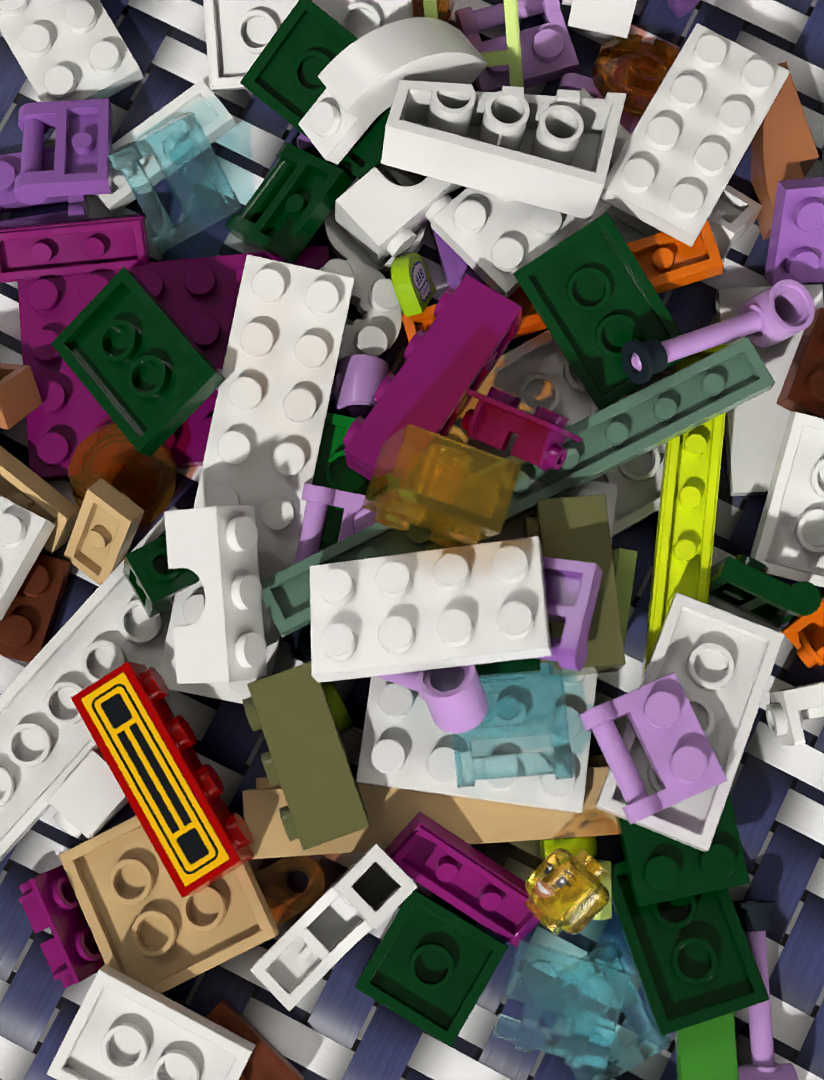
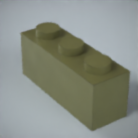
(580, 531)
(306, 757)

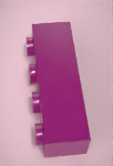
(430, 388)

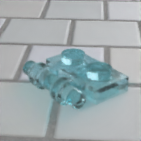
(568, 987)

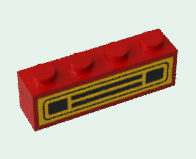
(163, 777)

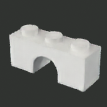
(387, 215)
(223, 553)

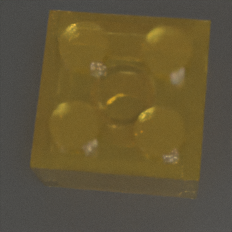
(440, 487)

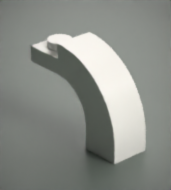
(368, 71)
(333, 925)

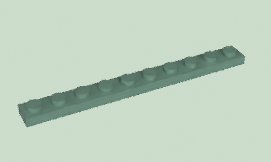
(607, 442)

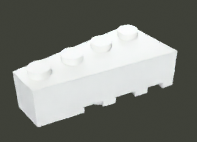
(506, 141)

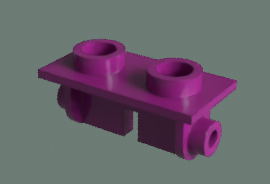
(538, 437)
(53, 904)

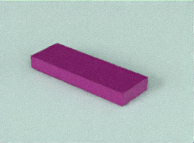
(72, 247)
(463, 877)

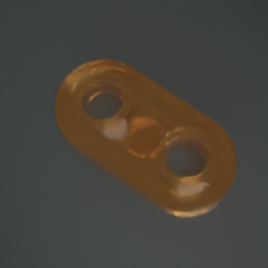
(280, 897)

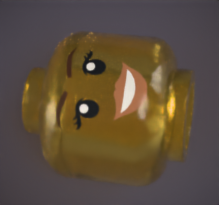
(566, 891)

